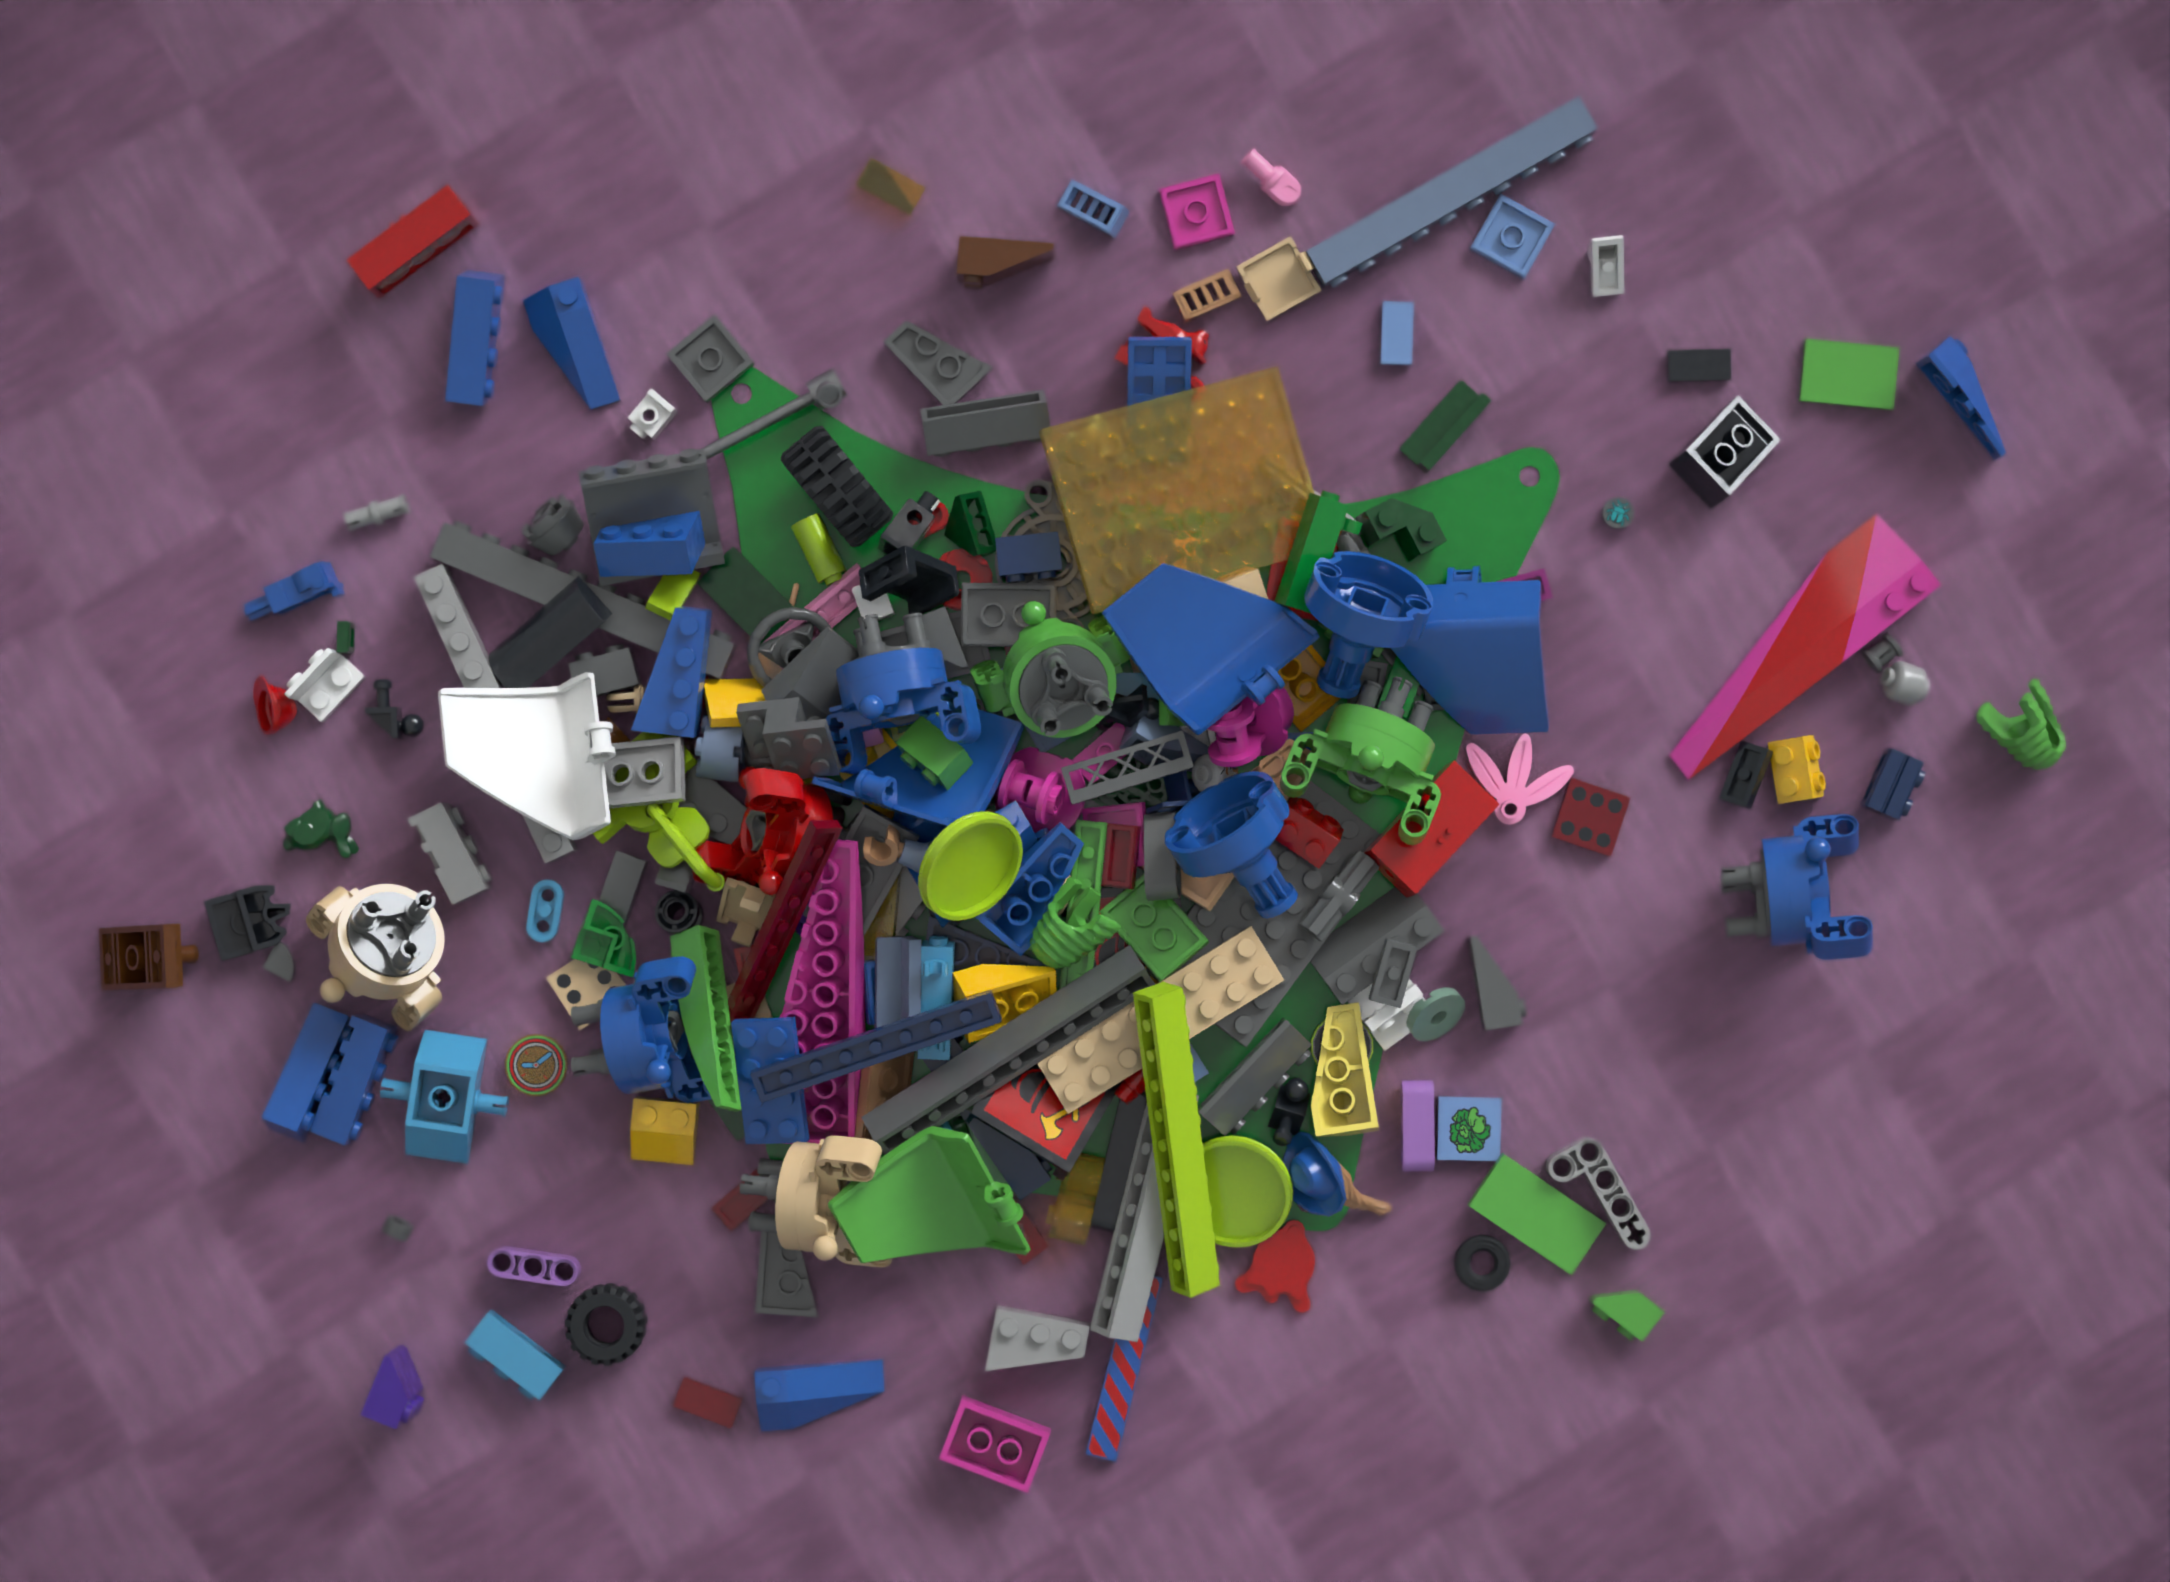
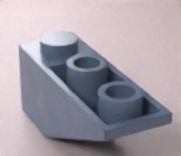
(1148, 729)

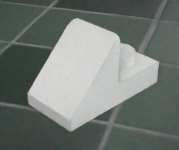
(1607, 265)

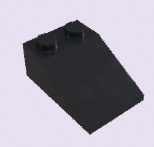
(1724, 452)

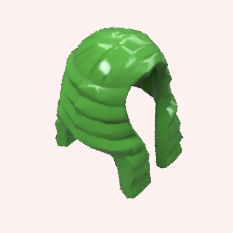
(2030, 737)
(1064, 943)

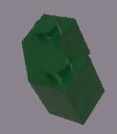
(1413, 527)

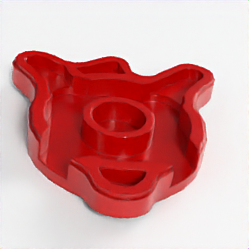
(1281, 1267)

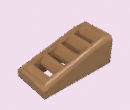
(1183, 307)

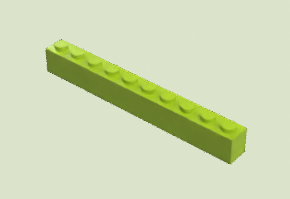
(1176, 1138)

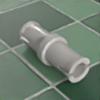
(376, 512)

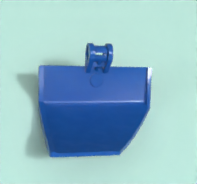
(1483, 654)
(904, 790)

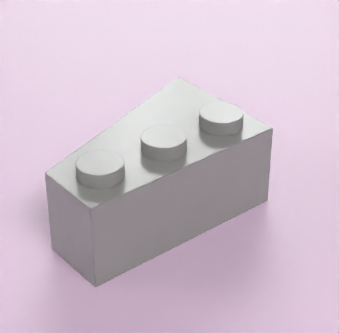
(451, 852)
(1034, 1338)

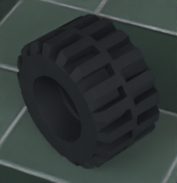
(586, 1343)

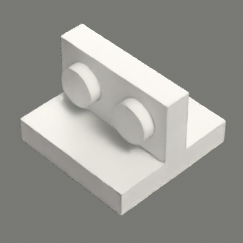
(1386, 1021)

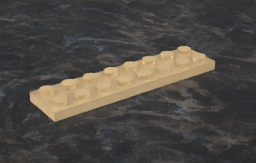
(1212, 989)

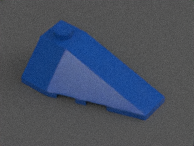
(569, 332)
(1956, 381)
(807, 1392)

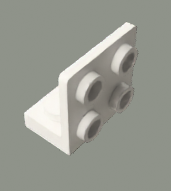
(324, 683)

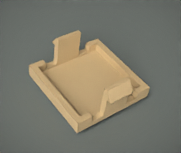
(1279, 278)
(745, 907)

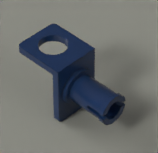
(1179, 792)

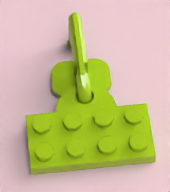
(672, 829)

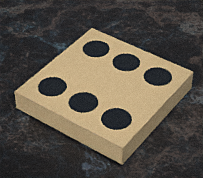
(582, 984)

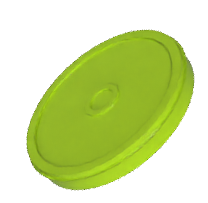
(970, 865)
(1246, 1190)

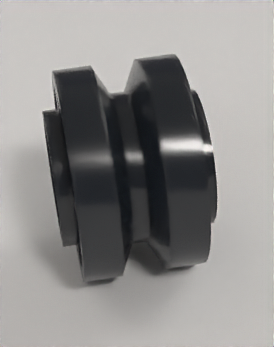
(673, 901)

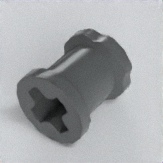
(1882, 652)

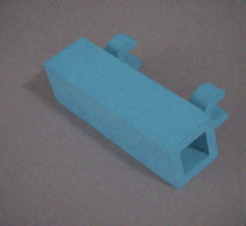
(936, 986)

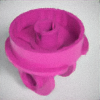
(1252, 730)
(1040, 789)

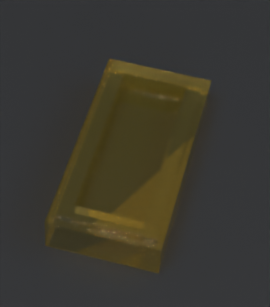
(890, 186)

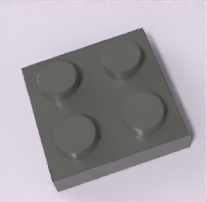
(710, 358)

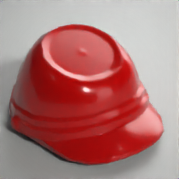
(272, 706)

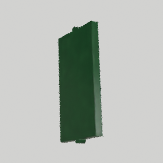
(743, 592)

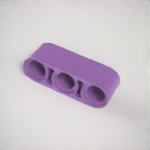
(1417, 1126)
(519, 1271)

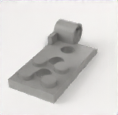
(637, 757)

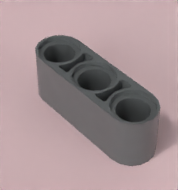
(1161, 869)

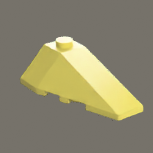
(1343, 1085)

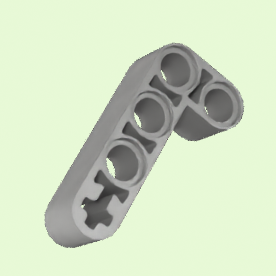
(1605, 1195)

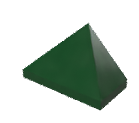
(970, 524)

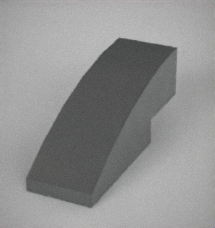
(623, 884)

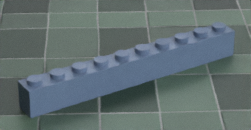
(1452, 191)

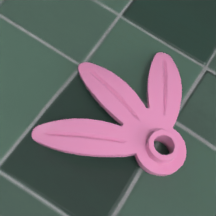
(1517, 775)

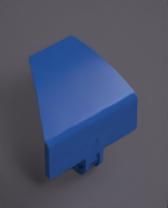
(1205, 642)

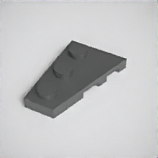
(936, 364)
(715, 805)
(783, 1281)

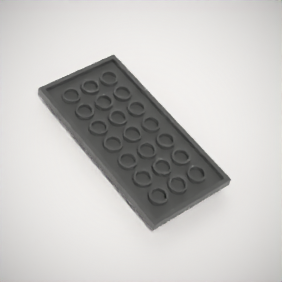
(1282, 935)

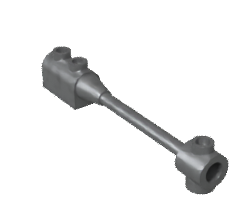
(823, 389)

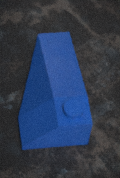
(1038, 880)

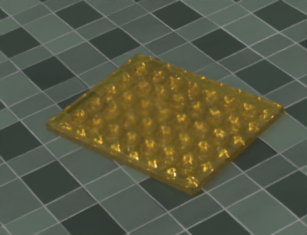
(1181, 482)

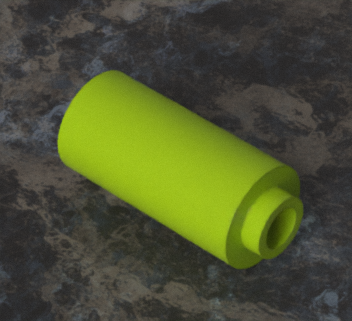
(819, 549)

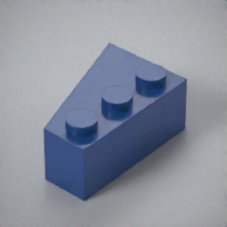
(651, 546)

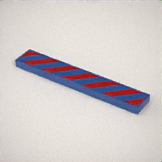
(1120, 1386)

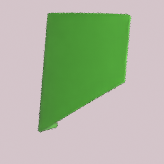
(929, 1200)

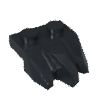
(245, 921)

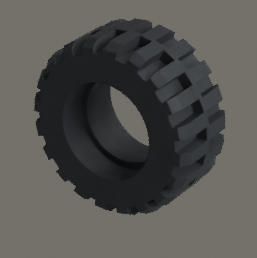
(836, 486)

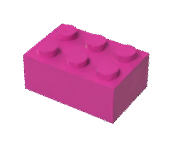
(995, 1443)

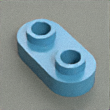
(545, 910)

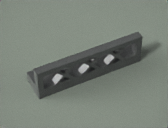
(1132, 779)

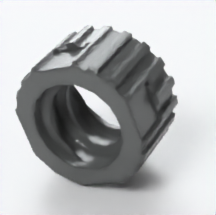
(397, 1228)

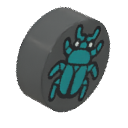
(1617, 513)

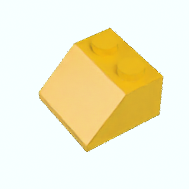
(664, 1130)

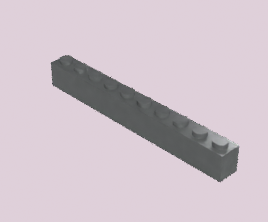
(542, 582)
(1009, 1050)

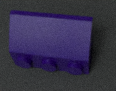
(395, 1391)

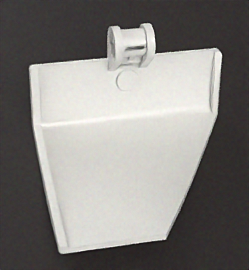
(533, 750)

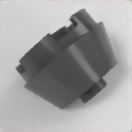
(554, 526)

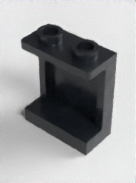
(910, 576)

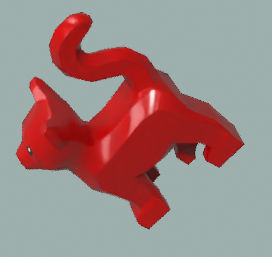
(1165, 329)

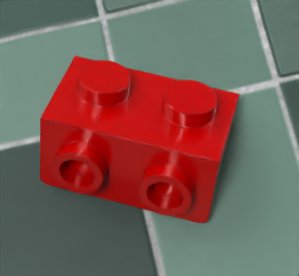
(1309, 832)

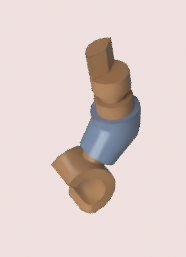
(908, 852)

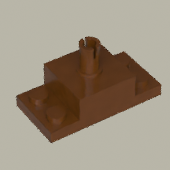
(143, 957)

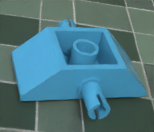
(452, 1065)

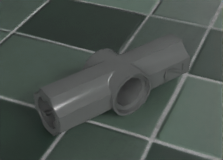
(1339, 895)

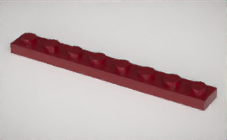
(783, 918)

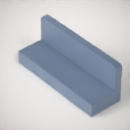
(897, 978)

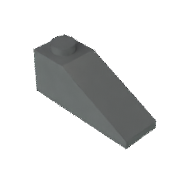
(1495, 995)

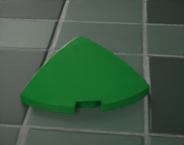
(605, 940)

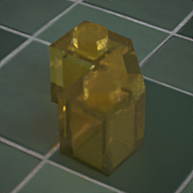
(1076, 1200)

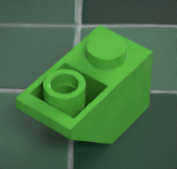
(1629, 1309)

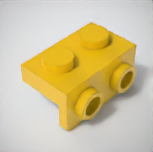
(1796, 769)

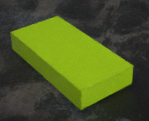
(671, 593)

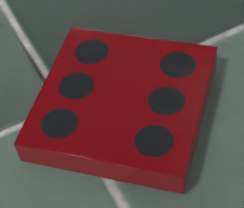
(1590, 817)

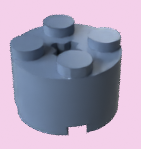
(720, 752)

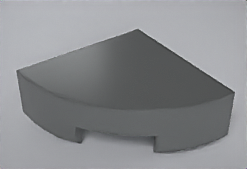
(281, 962)

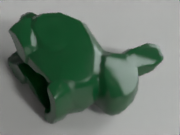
(317, 828)

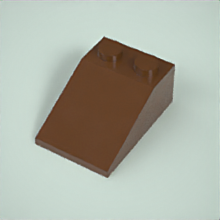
(991, 259)

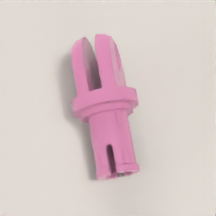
(1274, 180)

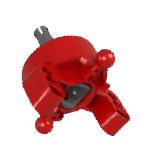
(771, 828)

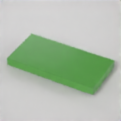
(1536, 1213)

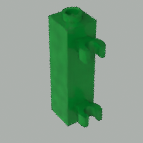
(1315, 539)

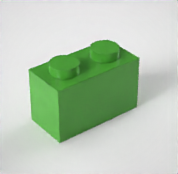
(933, 753)

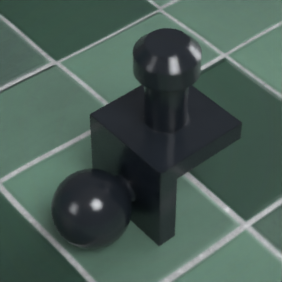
(1131, 708)
(391, 717)
(1289, 1111)

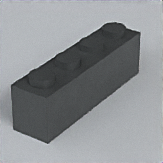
(984, 423)

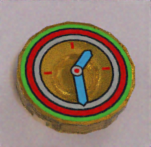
(536, 1064)

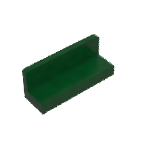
(1444, 426)

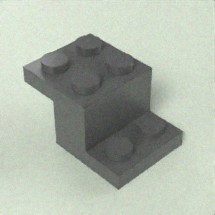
(784, 735)

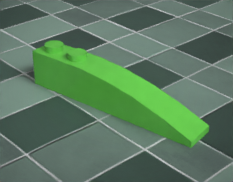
(707, 1015)

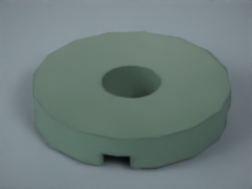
(1435, 1015)

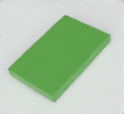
(1849, 374)
(1155, 930)

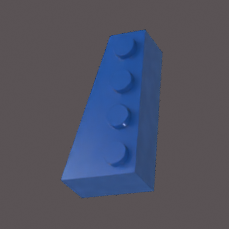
(474, 337)
(678, 678)

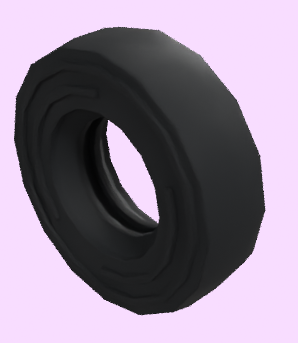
(1501, 1263)

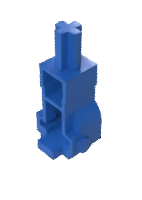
(296, 590)

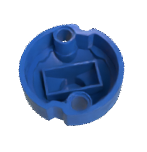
(1366, 608)
(1232, 831)

